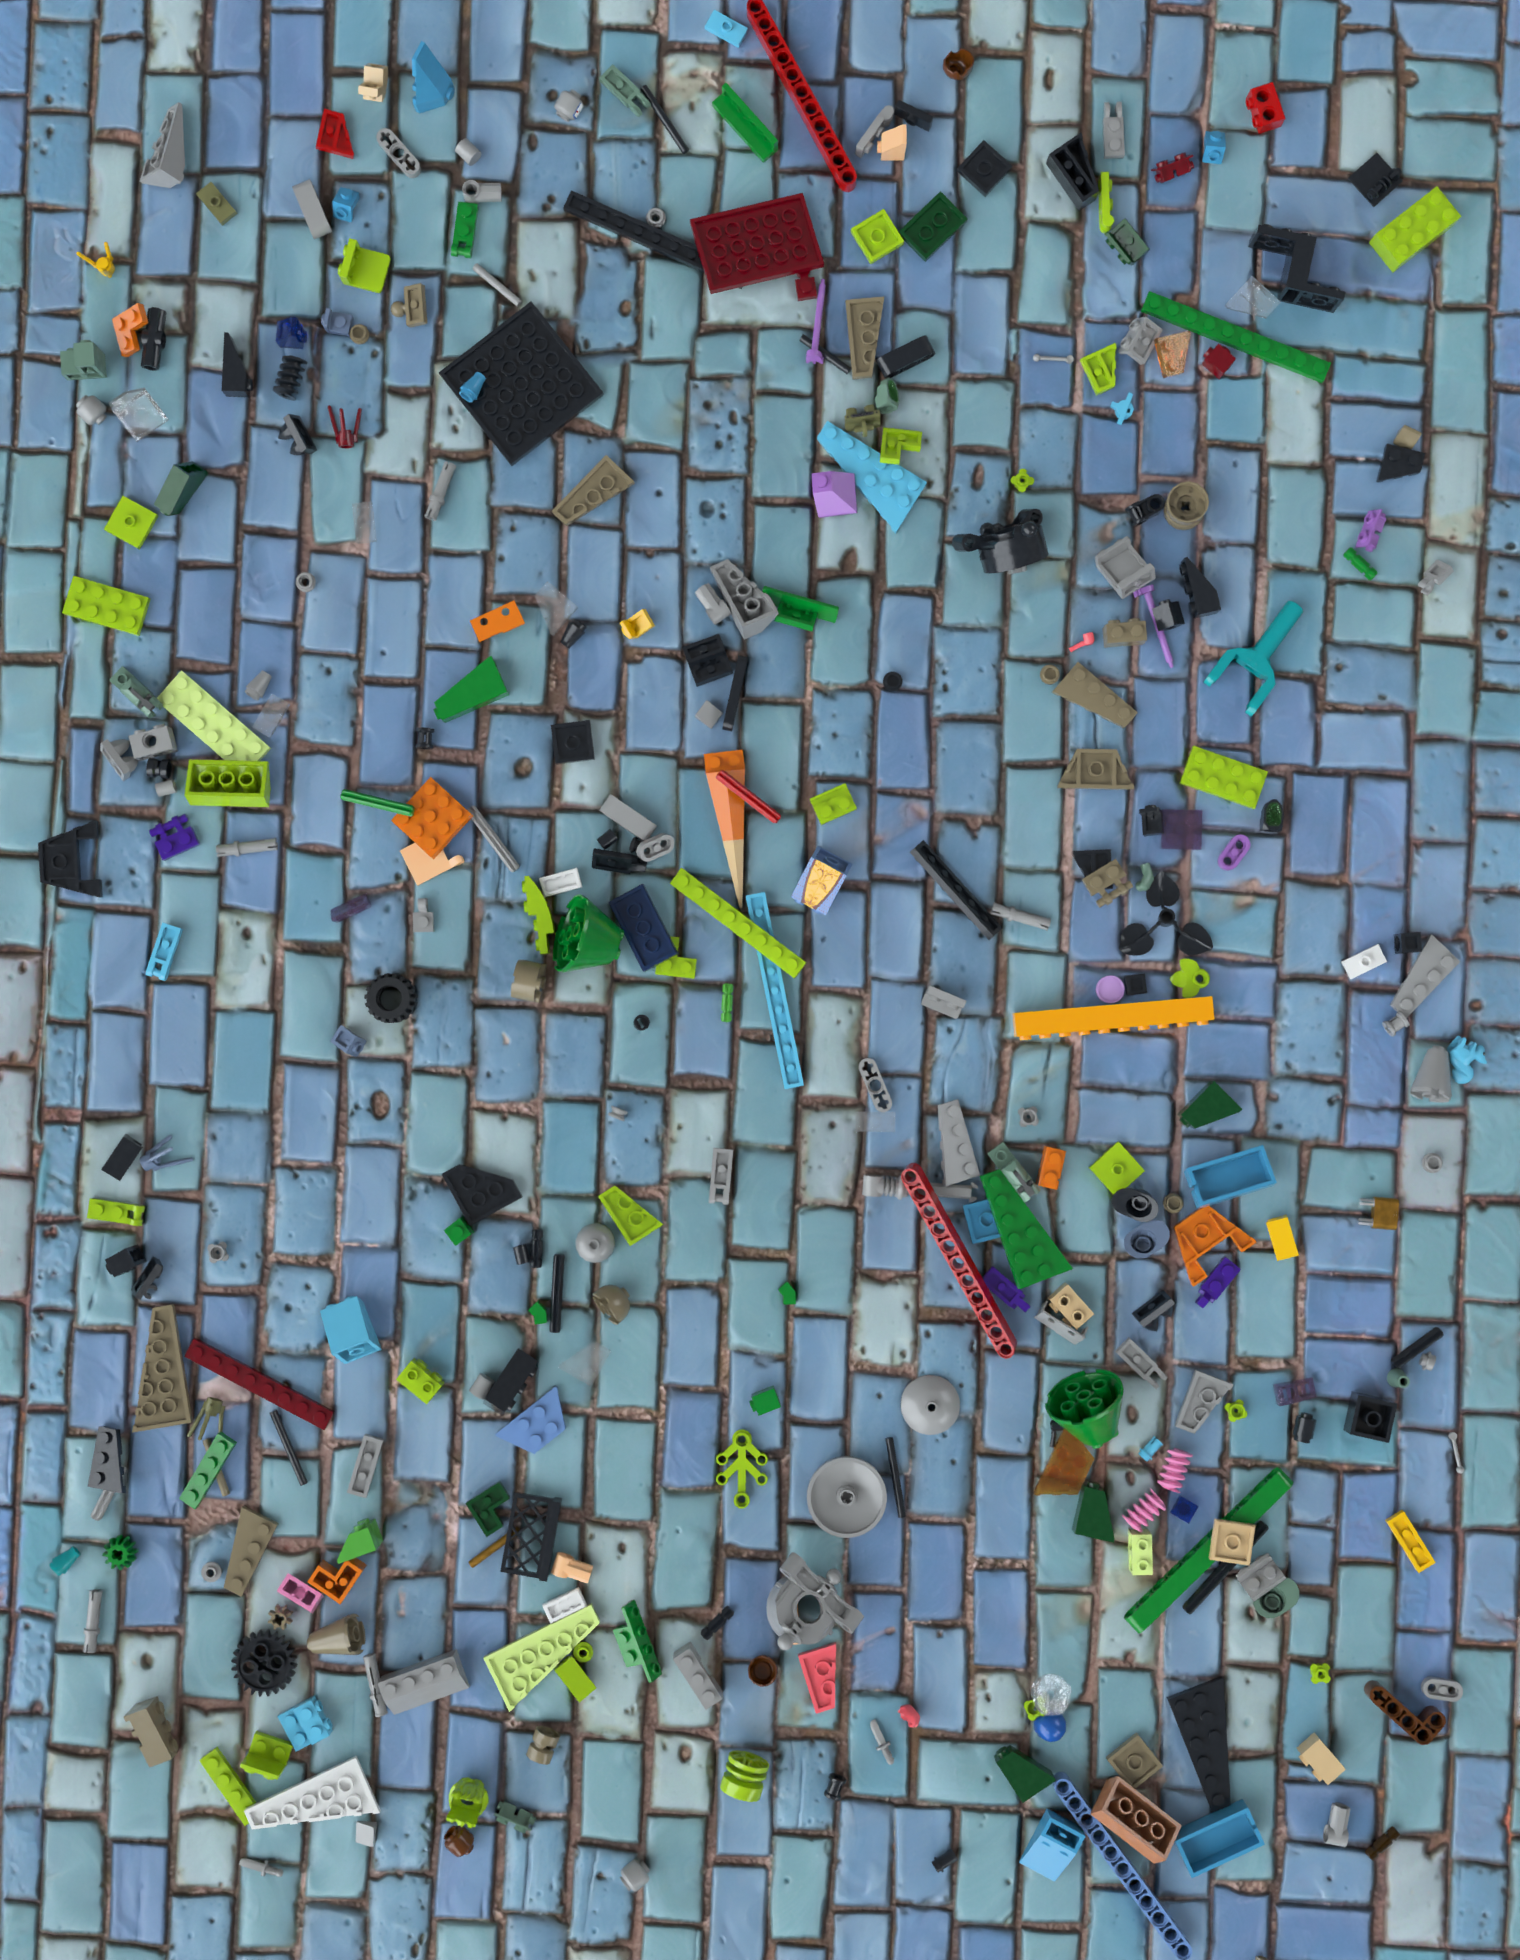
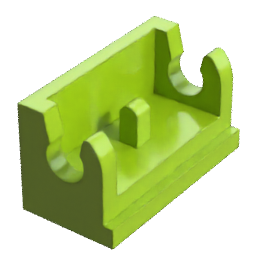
(574, 1678)

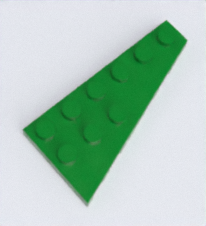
(1025, 1242)

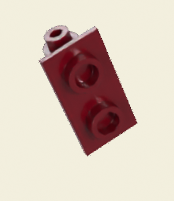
(1180, 165)

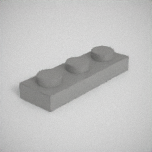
(365, 1465)

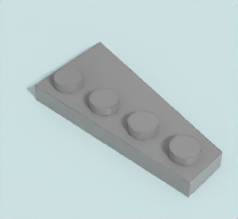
(957, 1152)

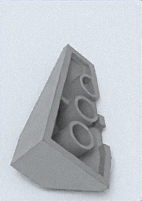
(747, 603)

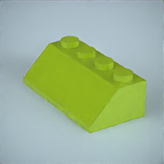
(228, 783)

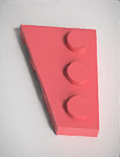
(819, 1672)

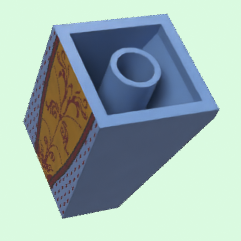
(821, 880)

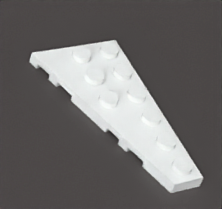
(325, 1796)

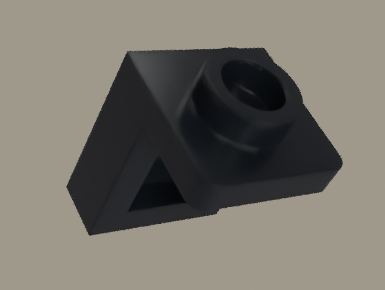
(1152, 820)

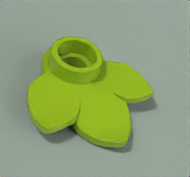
(1187, 978)

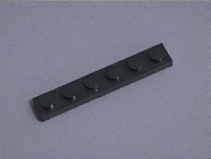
(956, 890)

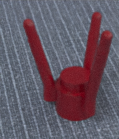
(345, 438)

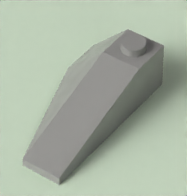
(168, 160)

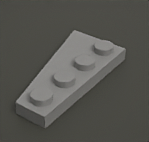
(1424, 976)

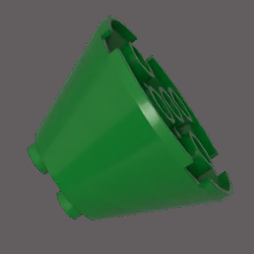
(585, 937)
(1088, 1406)

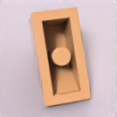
(893, 144)

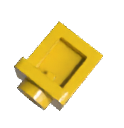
(637, 624)

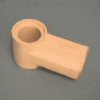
(567, 1566)

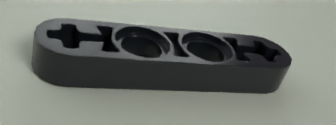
(735, 693)

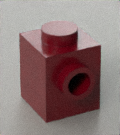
(1218, 360)

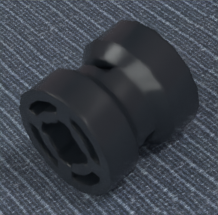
(159, 768)

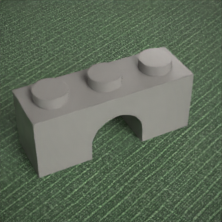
(699, 1680)

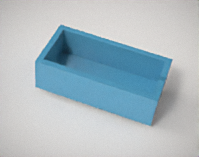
(1230, 1177)
(1218, 1838)

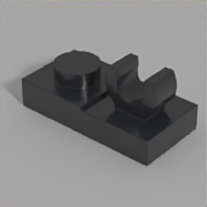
(145, 1281)

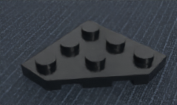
(480, 1192)

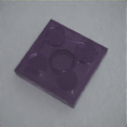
(1182, 829)

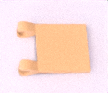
(424, 867)

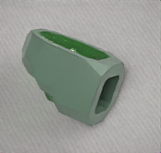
(887, 396)

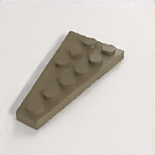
(163, 1381)

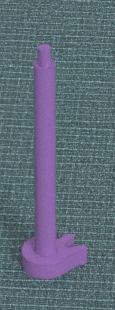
(813, 354)
(1146, 591)

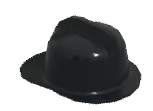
(1135, 1204)

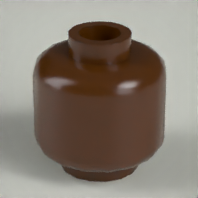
(459, 1841)

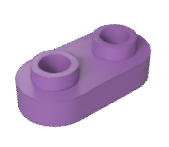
(1234, 853)

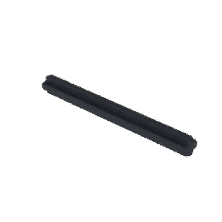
(1218, 1575)

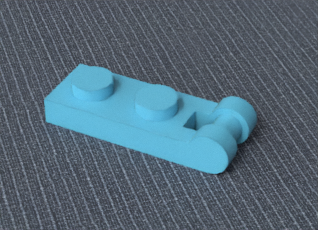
(164, 951)

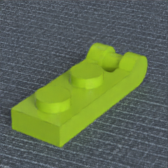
(1105, 202)
(115, 1211)

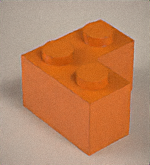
(336, 1582)

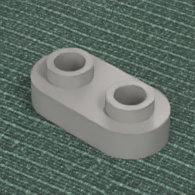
(653, 846)
(1440, 1689)

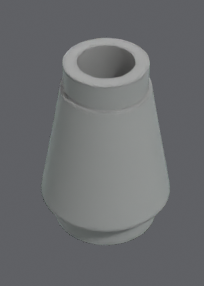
(258, 685)

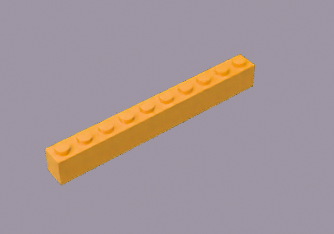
(1113, 1016)

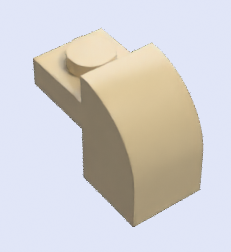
(374, 82)

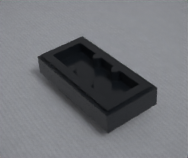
(913, 115)

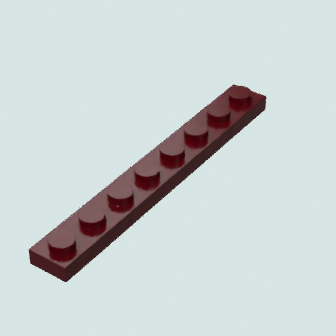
(259, 1383)

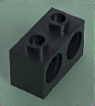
(125, 1261)

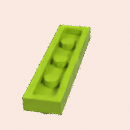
(228, 1782)

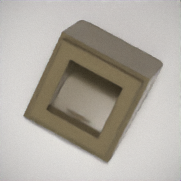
(1406, 437)

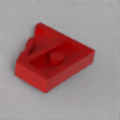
(333, 135)

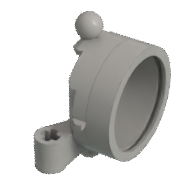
(790, 1589)

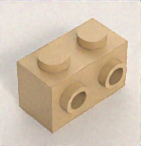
(1070, 1306)
(1321, 1759)

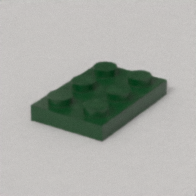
(933, 226)

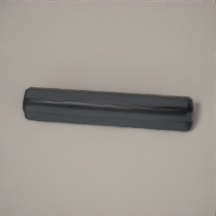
(1417, 1347)

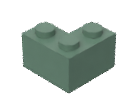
(83, 361)

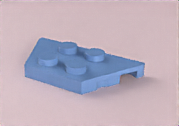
(536, 1424)

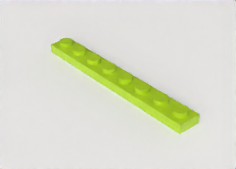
(738, 923)

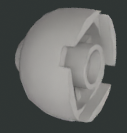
(595, 1243)

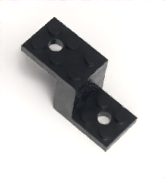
(1297, 264)

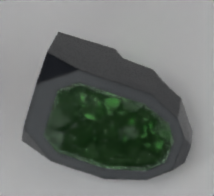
(1272, 817)

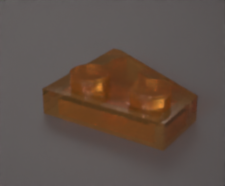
(1172, 353)

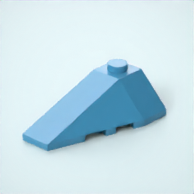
(431, 83)

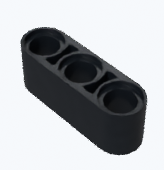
(905, 357)

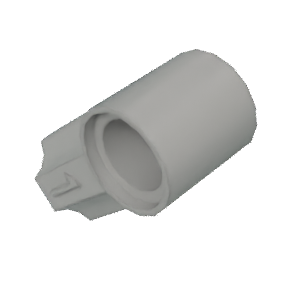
(484, 192)
(715, 608)
(1336, 1830)

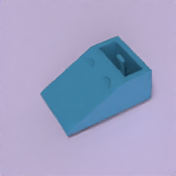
(1052, 1845)

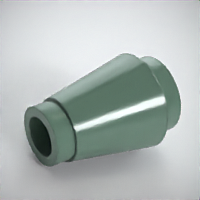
(1394, 1378)

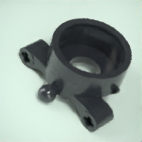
(1007, 546)

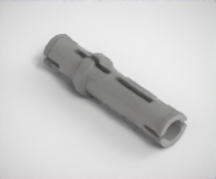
(439, 493)
(238, 848)
(1011, 913)
(91, 1631)
(373, 1678)

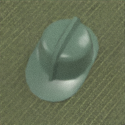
(1278, 1599)

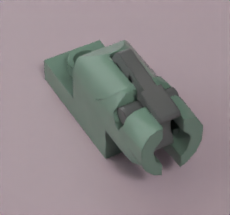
(136, 692)
(1013, 1171)

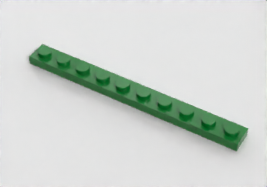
(1235, 337)

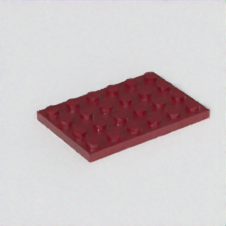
(756, 243)

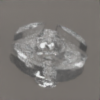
(1061, 1690)

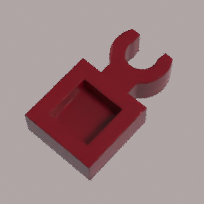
(805, 286)

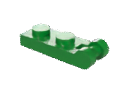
(464, 229)

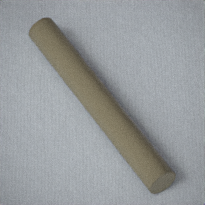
(220, 1477)

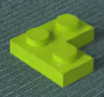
(896, 440)
(677, 966)

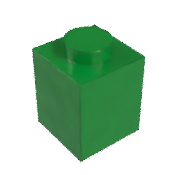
(459, 1231)
(765, 1400)

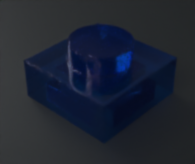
(1184, 1509)

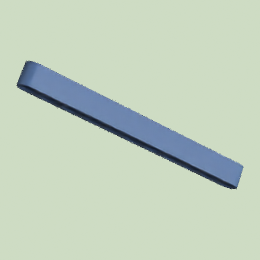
(1124, 1874)

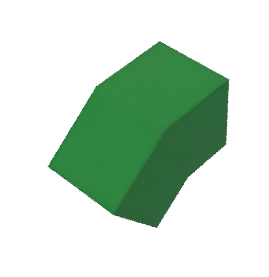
(788, 1293)
(539, 1313)

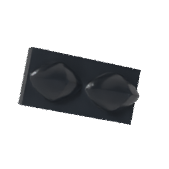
(295, 429)
(1159, 1305)

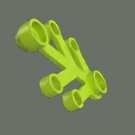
(742, 1464)

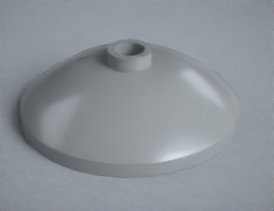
(927, 1391)

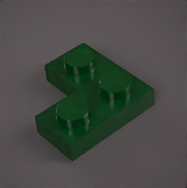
(484, 1505)

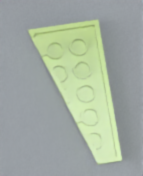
(532, 1657)

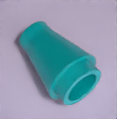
(64, 1561)

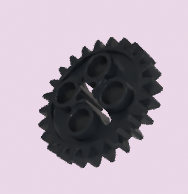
(274, 1648)

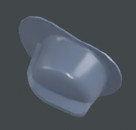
(1147, 1239)

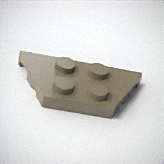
(1096, 771)

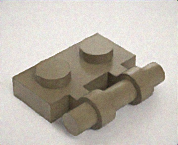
(1104, 877)

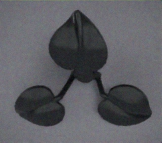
(1163, 893)

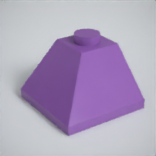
(834, 493)

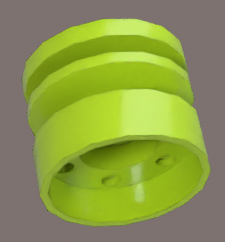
(744, 1776)

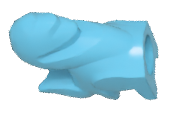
(1461, 1057)

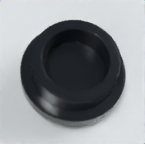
(892, 681)

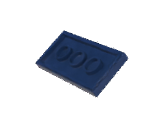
(643, 927)

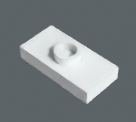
(560, 882)
(1364, 961)
(564, 1605)

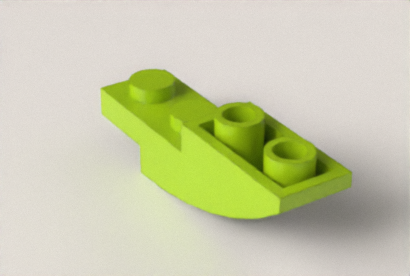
(538, 906)

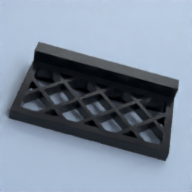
(546, 1543)

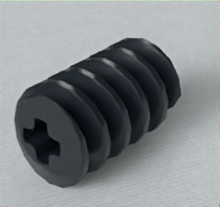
(287, 377)

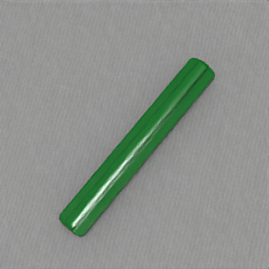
(377, 802)

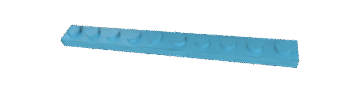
(776, 999)

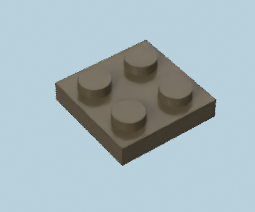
(1134, 1761)

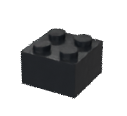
(1370, 1417)

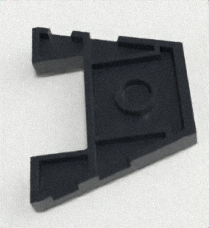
(61, 860)

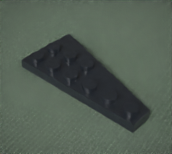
(1203, 1728)

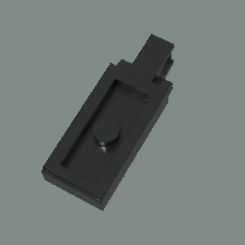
(617, 862)

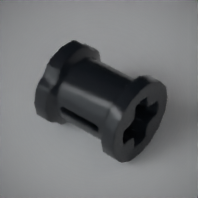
(428, 744)
(835, 1786)

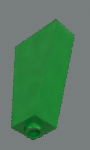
(472, 692)

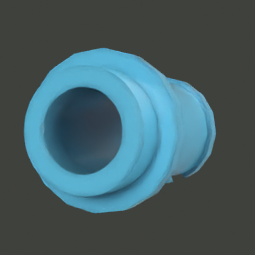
(1150, 1449)

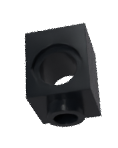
(1407, 942)

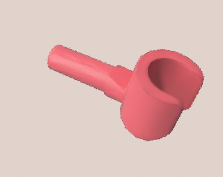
(1088, 640)

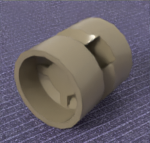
(544, 1742)

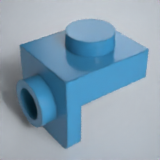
(1214, 147)
(344, 204)

